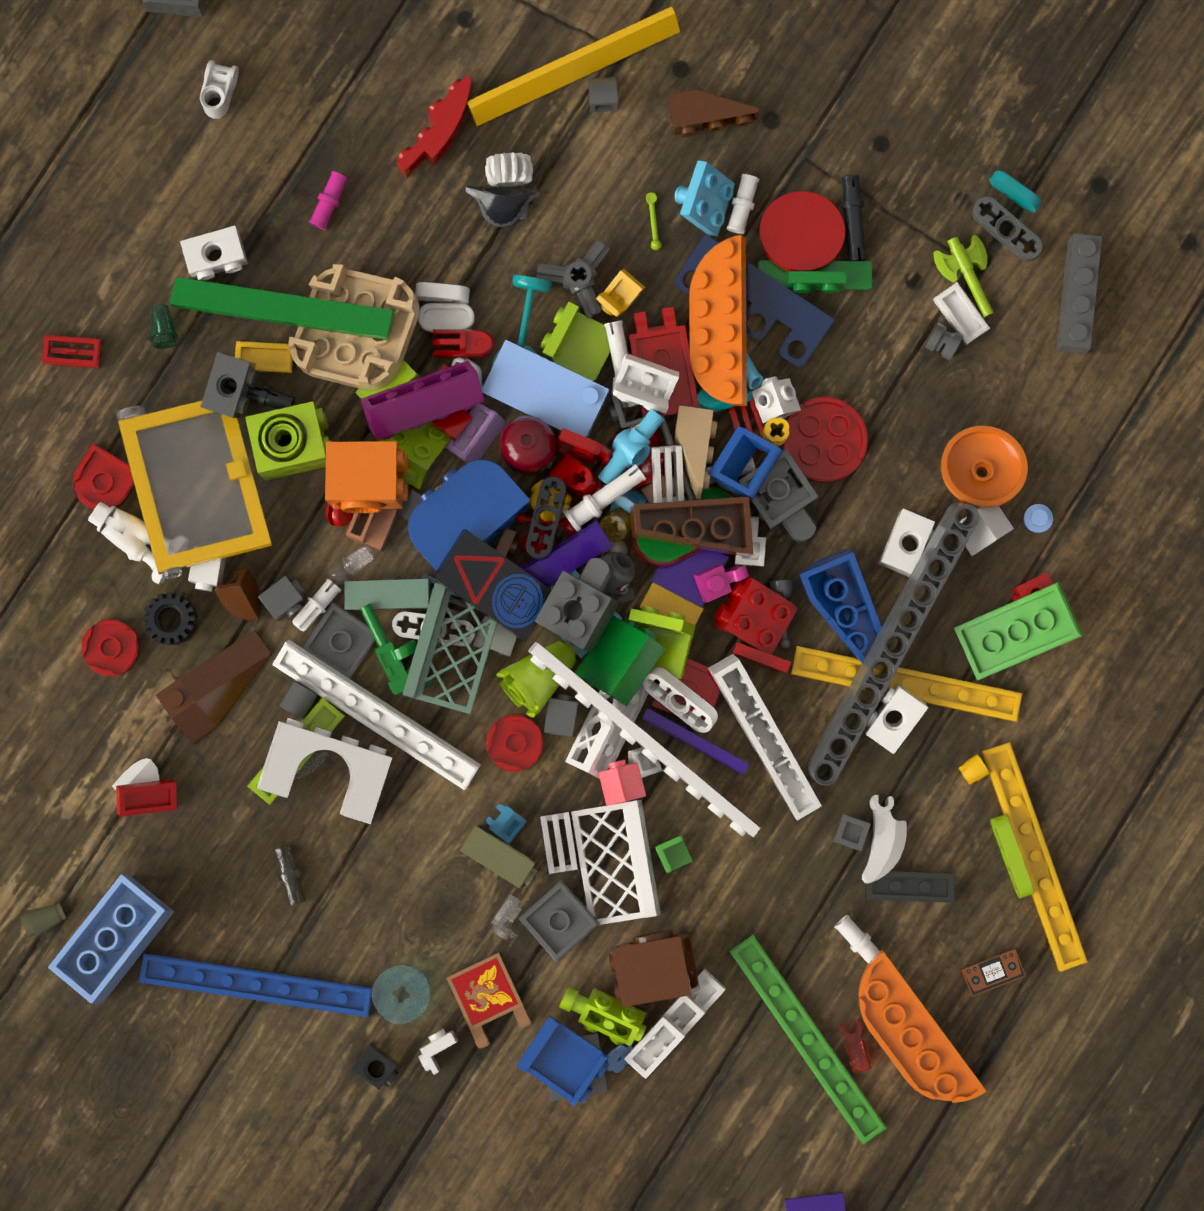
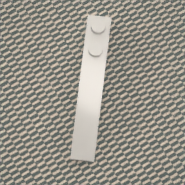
(764, 736)

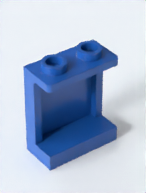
(563, 1061)

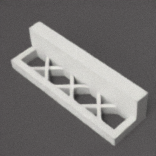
(607, 743)

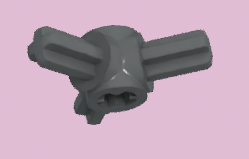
(582, 289)

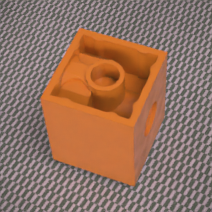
(365, 476)

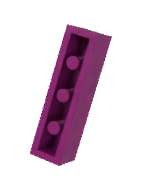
(422, 400)

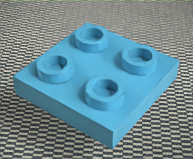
(705, 198)

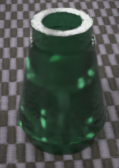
(162, 328)

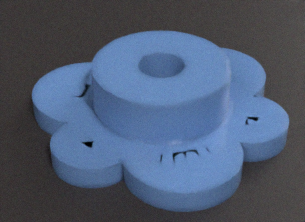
(616, 1058)

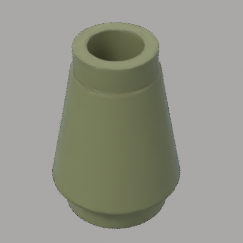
(42, 919)

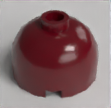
(527, 444)

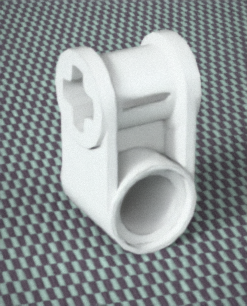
(218, 83)

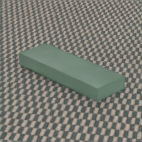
(388, 594)

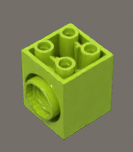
(308, 444)

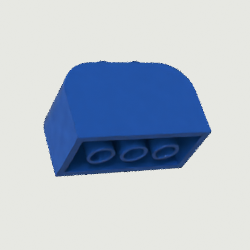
(472, 499)

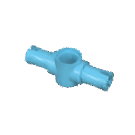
(631, 447)

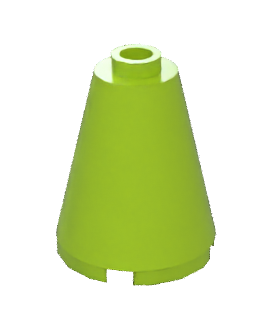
(529, 684)

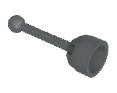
(783, 588)

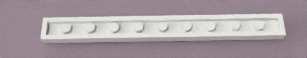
(633, 734)

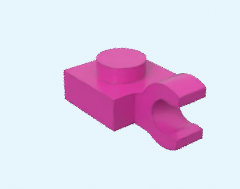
(716, 581)

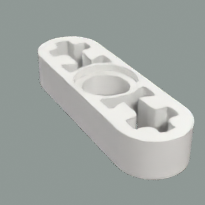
(413, 618)
(700, 706)

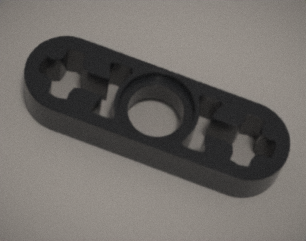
(559, 499)

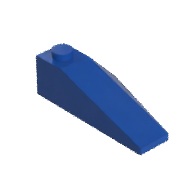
(842, 598)

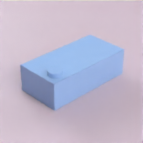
(545, 390)
(111, 939)

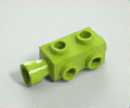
(610, 1018)

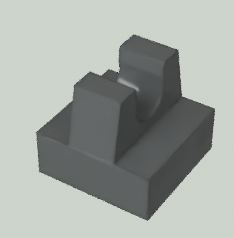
(851, 832)

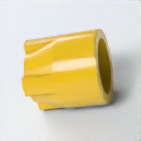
(974, 769)

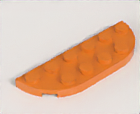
(719, 322)
(913, 1036)

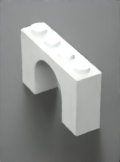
(293, 744)

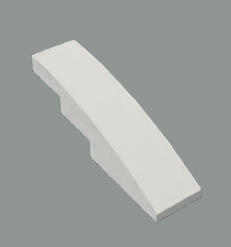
(674, 1025)

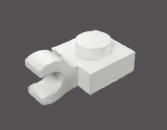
(758, 548)

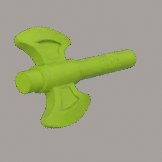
(963, 260)

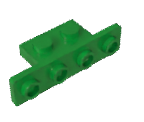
(835, 277)

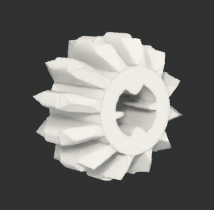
(509, 169)

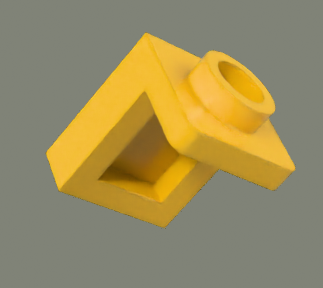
(620, 294)

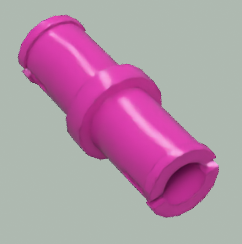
(328, 200)

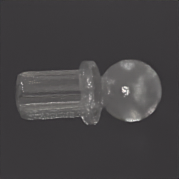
(351, 564)

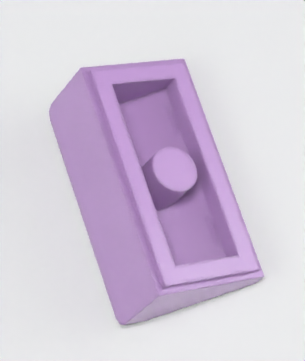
(478, 434)

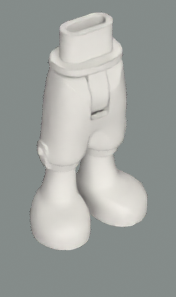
(127, 534)

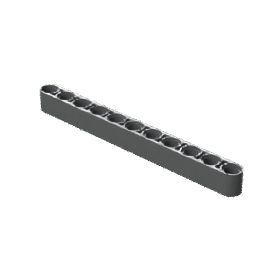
(905, 635)

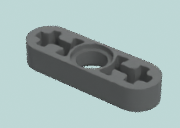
(996, 209)

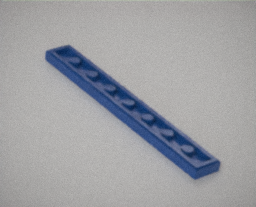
(256, 985)

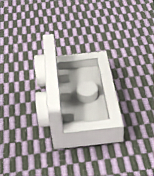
(644, 383)

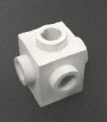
(775, 399)

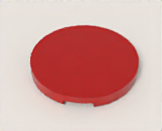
(802, 232)
(826, 439)

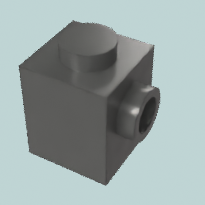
(283, 598)

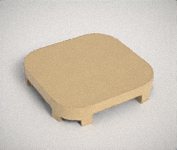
(352, 358)

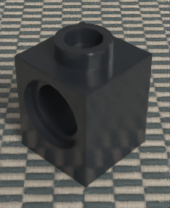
(362, 1067)

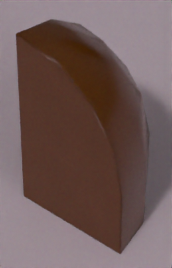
(240, 596)

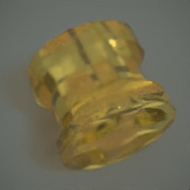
(621, 521)

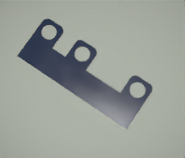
(773, 303)

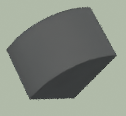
(603, 94)

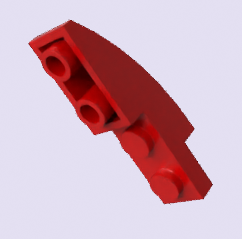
(447, 119)

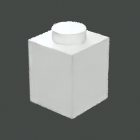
(207, 574)

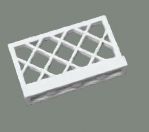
(640, 857)

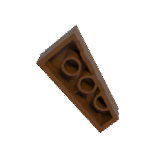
(701, 524)

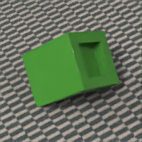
(673, 854)

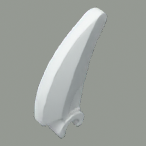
(887, 841)

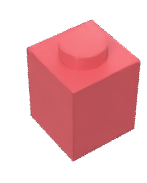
(621, 782)

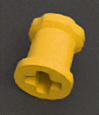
(775, 423)

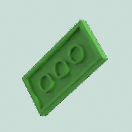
(1018, 631)

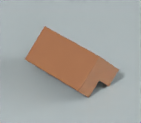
(372, 528)

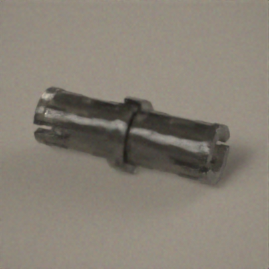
(289, 875)

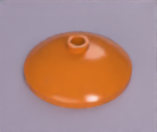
(986, 451)

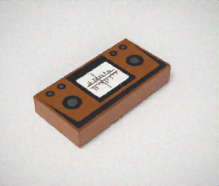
(993, 972)

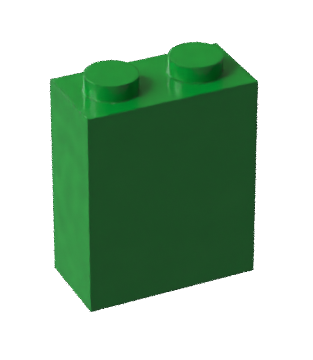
(621, 659)

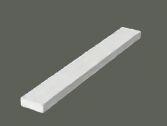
(376, 714)

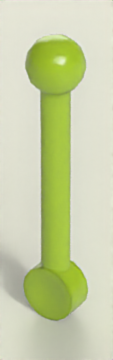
(651, 199)

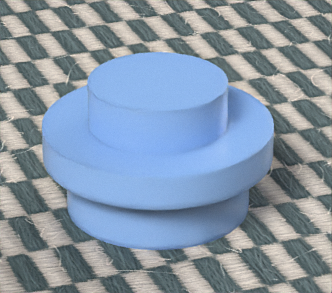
(1038, 518)

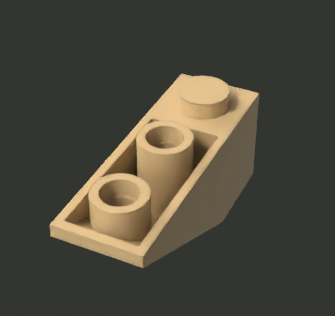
(693, 433)

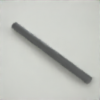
(668, 438)

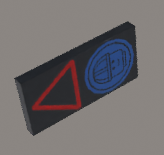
(492, 584)

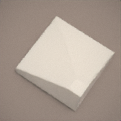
(646, 766)

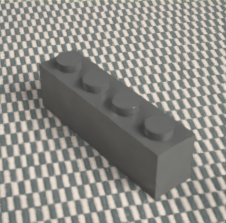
(1079, 294)

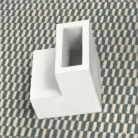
(990, 527)

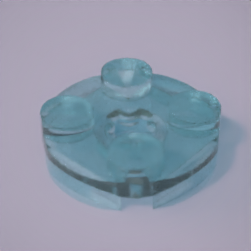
(414, 983)

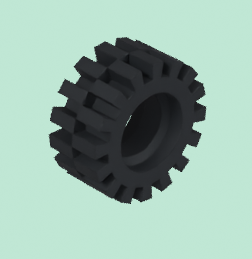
(153, 613)

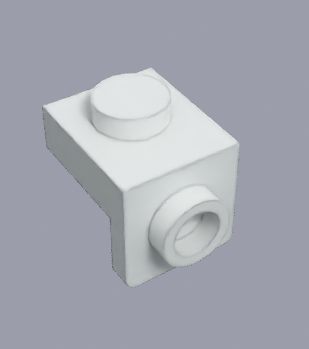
(439, 1042)

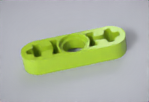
(1012, 856)

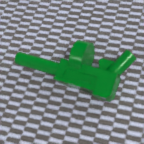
(388, 654)

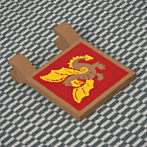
(486, 994)

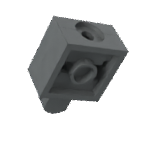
(784, 499)
(579, 607)

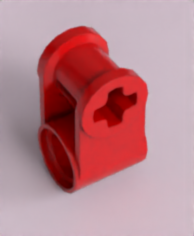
(576, 476)

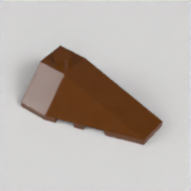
(208, 692)

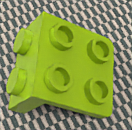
(577, 343)
(423, 448)
(673, 634)

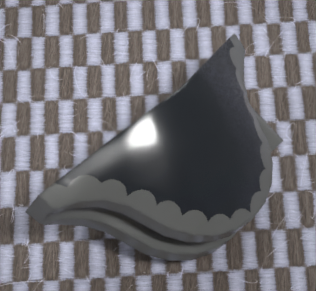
(502, 205)

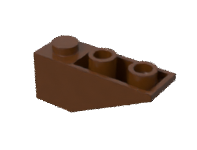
(701, 111)

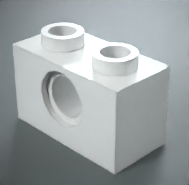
(198, 249)
(907, 525)
(893, 734)

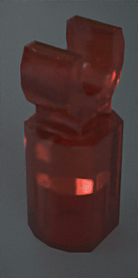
(856, 1049)

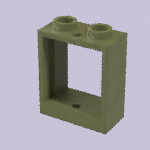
(499, 857)

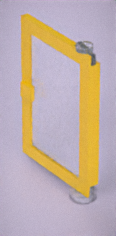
(192, 485)

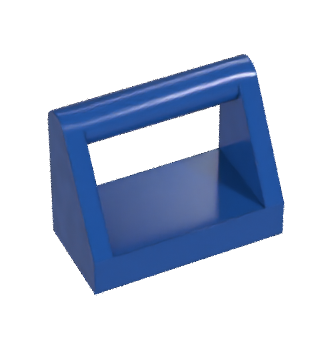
(736, 457)

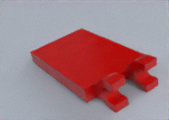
(668, 348)

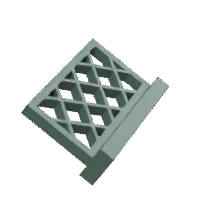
(427, 649)

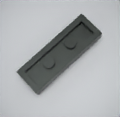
(913, 887)

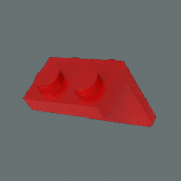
(755, 615)

